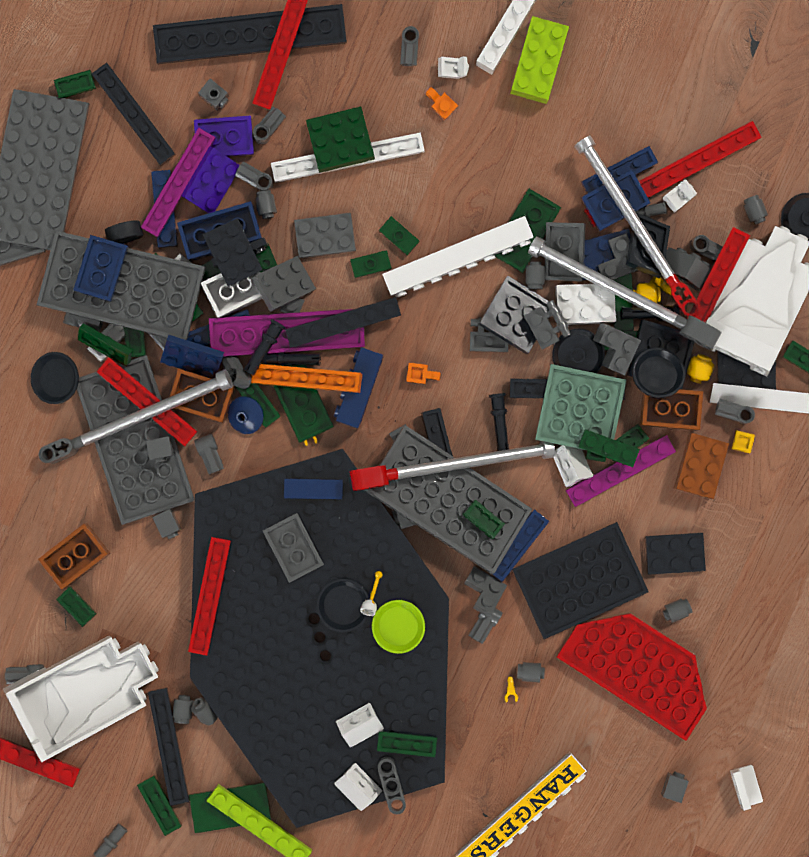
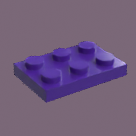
(232, 134)
(210, 180)

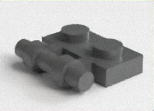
(542, 328)
(485, 341)

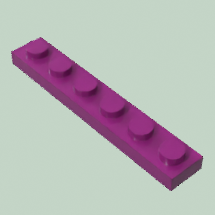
(177, 183)
(619, 472)

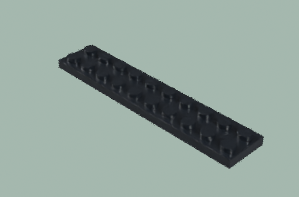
(244, 34)

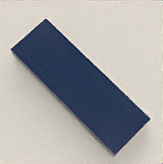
(313, 489)

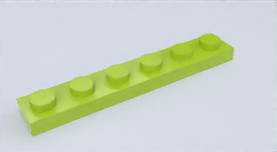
(257, 823)

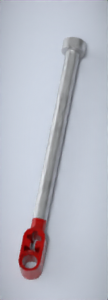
(586, 146)
(380, 476)

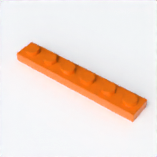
(308, 378)

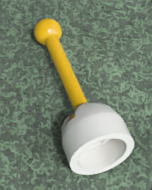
(369, 606)

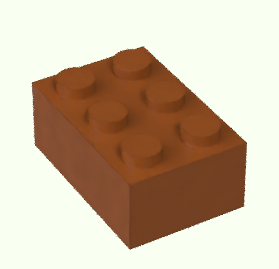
(211, 406)
(677, 412)
(701, 465)
(74, 556)

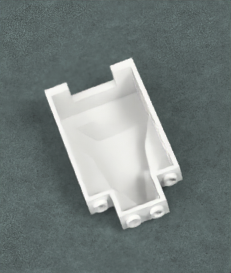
(762, 299)
(81, 694)

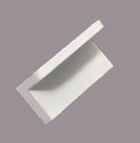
(572, 465)
(359, 725)
(746, 786)
(358, 787)

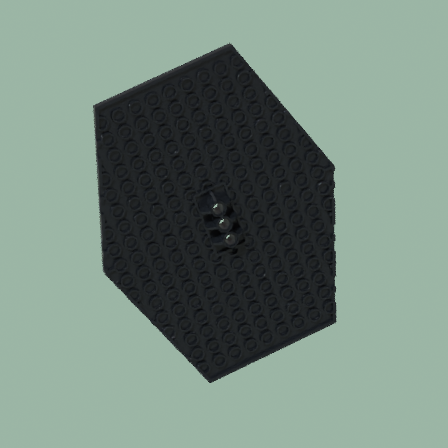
(263, 650)

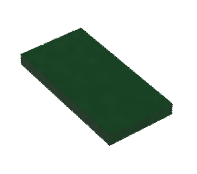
(537, 212)
(304, 410)
(209, 818)

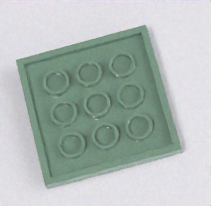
(579, 402)

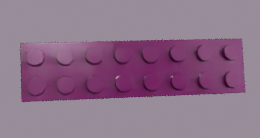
(244, 333)

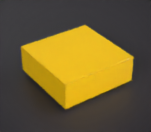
(743, 441)

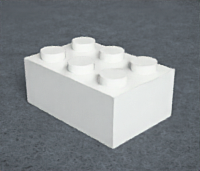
(230, 299)
(585, 304)

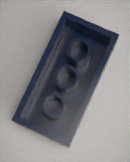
(194, 228)
(355, 404)

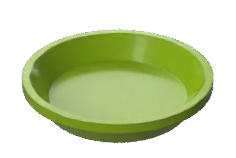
(398, 626)

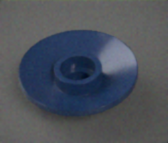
(250, 409)

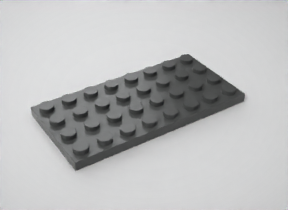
(39, 166)
(150, 296)
(135, 481)
(441, 498)

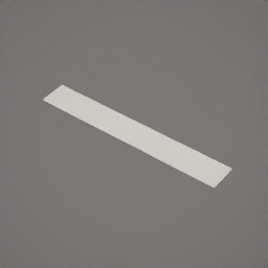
(761, 397)

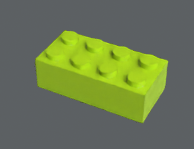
(539, 60)

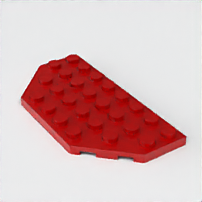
(639, 669)

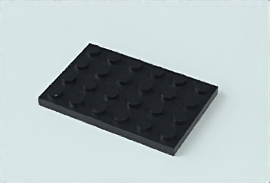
(580, 580)

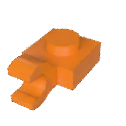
(442, 104)
(419, 373)

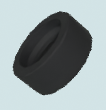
(124, 232)

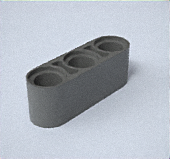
(391, 795)

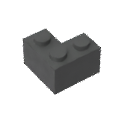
(688, 267)
(621, 347)

